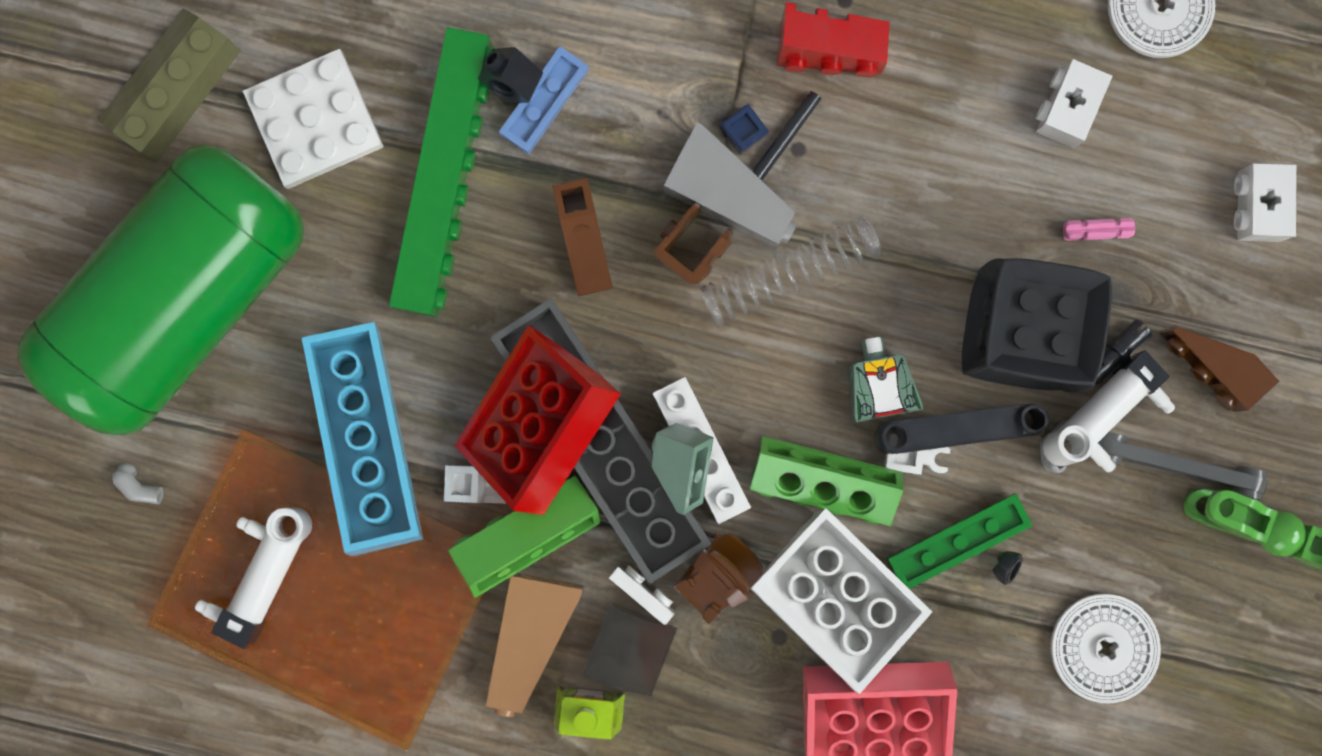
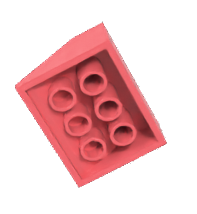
(899, 713)

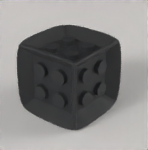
(1037, 325)

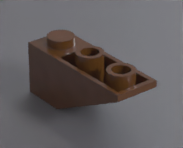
(582, 236)
(1230, 372)

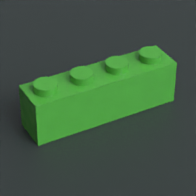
(523, 538)

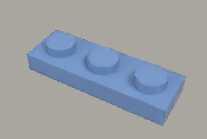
(555, 87)

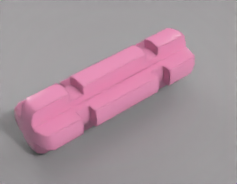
(1098, 229)

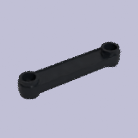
(961, 428)

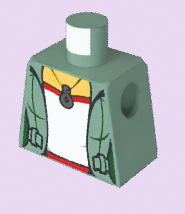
(881, 384)

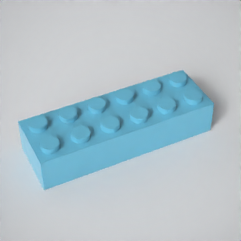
(362, 439)

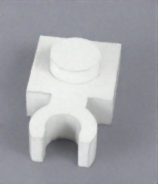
(913, 461)

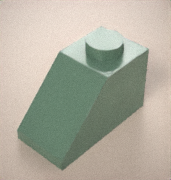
(682, 464)

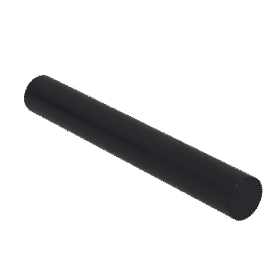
(786, 135)

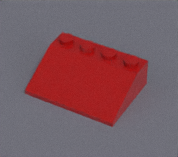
(535, 422)

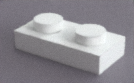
(654, 602)

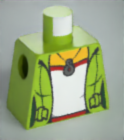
(588, 712)

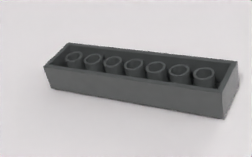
(619, 467)

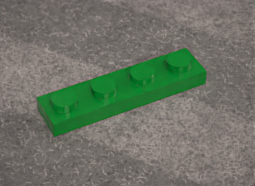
(960, 541)

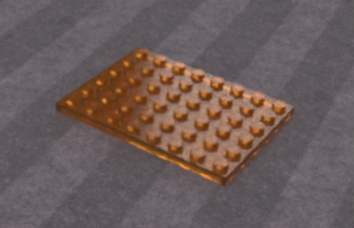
(344, 630)

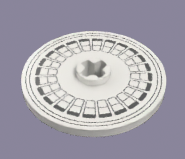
(1157, 32)
(1132, 656)

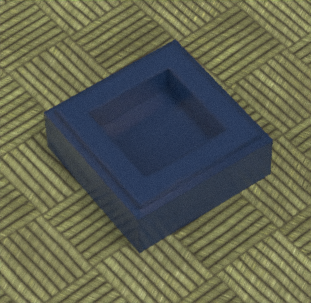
(744, 129)

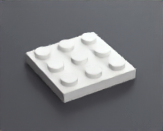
(313, 119)

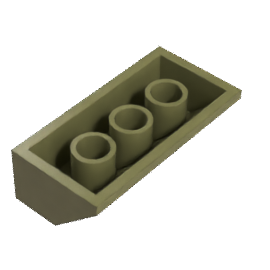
(169, 85)

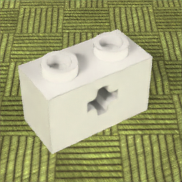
(1086, 89)
(1266, 202)

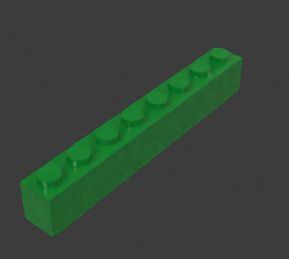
(442, 175)

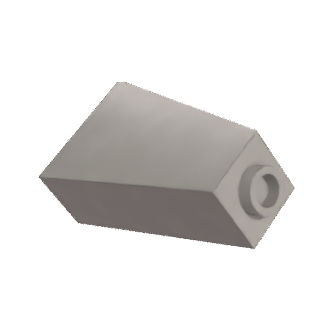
(728, 190)

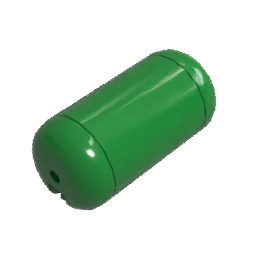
(160, 292)

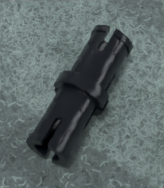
(1119, 350)

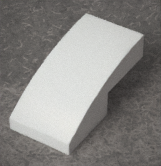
(468, 486)

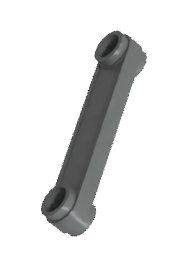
(1244, 480)

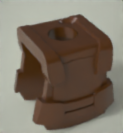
(673, 232)
(720, 576)

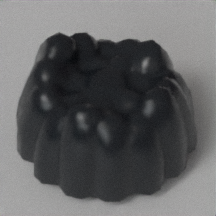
(1008, 566)

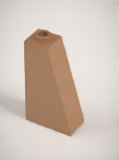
(529, 632)

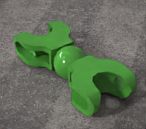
(1276, 531)

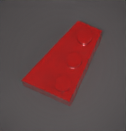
(832, 43)

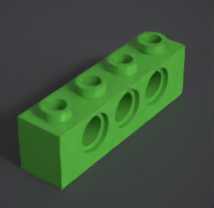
(814, 466)

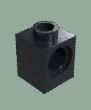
(510, 75)

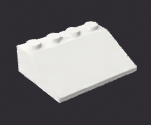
(840, 599)

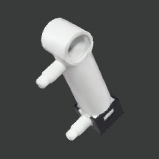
(1084, 430)
(244, 617)

